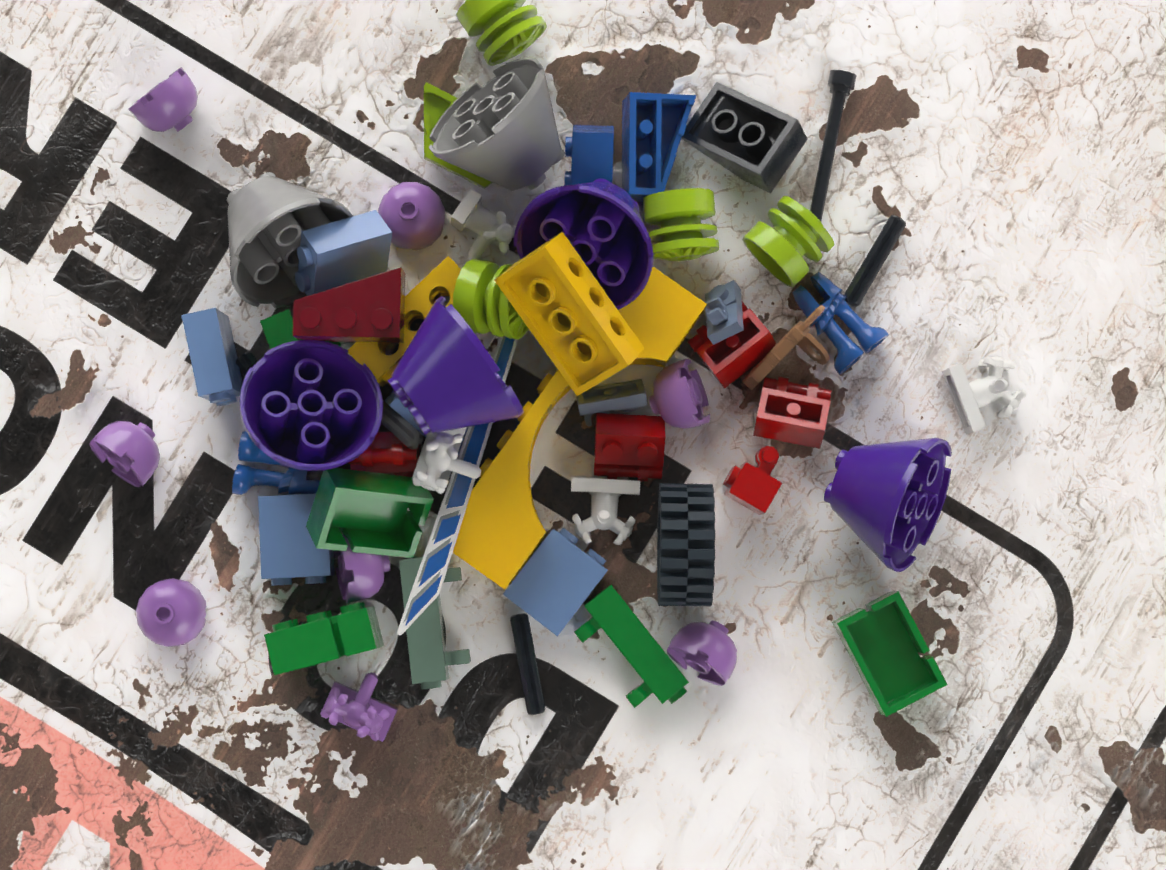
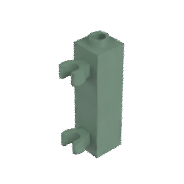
(426, 635)

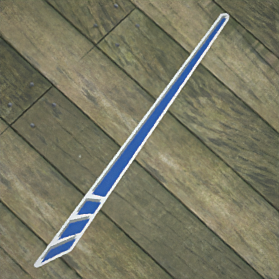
(452, 510)

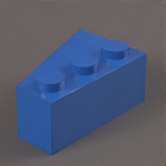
(650, 139)
(590, 153)

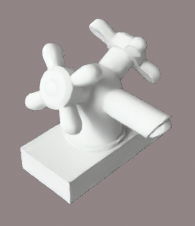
(485, 223)
(972, 395)
(440, 458)
(604, 506)

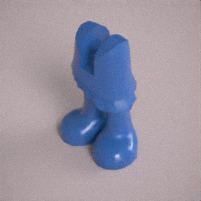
(835, 304)
(245, 476)

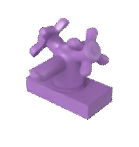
(359, 709)

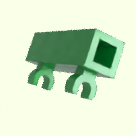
(636, 645)

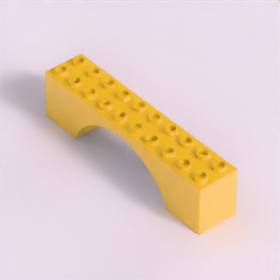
(500, 517)

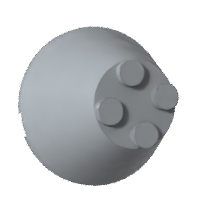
(502, 128)
(265, 236)

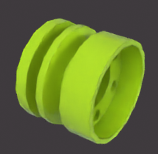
(503, 27)
(680, 217)
(794, 235)
(483, 302)

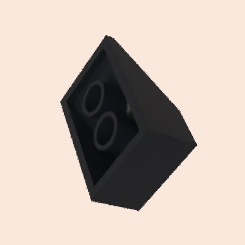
(745, 136)

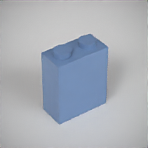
(342, 252)
(213, 356)
(286, 543)
(556, 580)

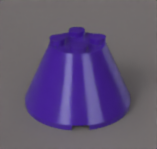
(601, 227)
(451, 376)
(311, 405)
(891, 495)

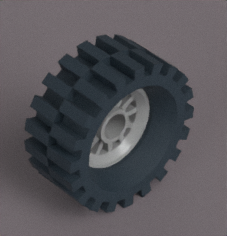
(685, 544)

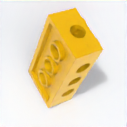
(418, 302)
(570, 314)

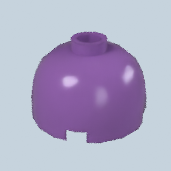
(167, 103)
(412, 215)
(679, 396)
(129, 450)
(360, 573)
(171, 612)
(706, 650)

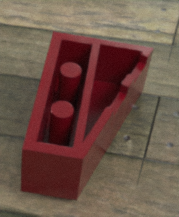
(354, 311)

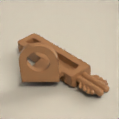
(797, 335)

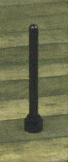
(840, 85)

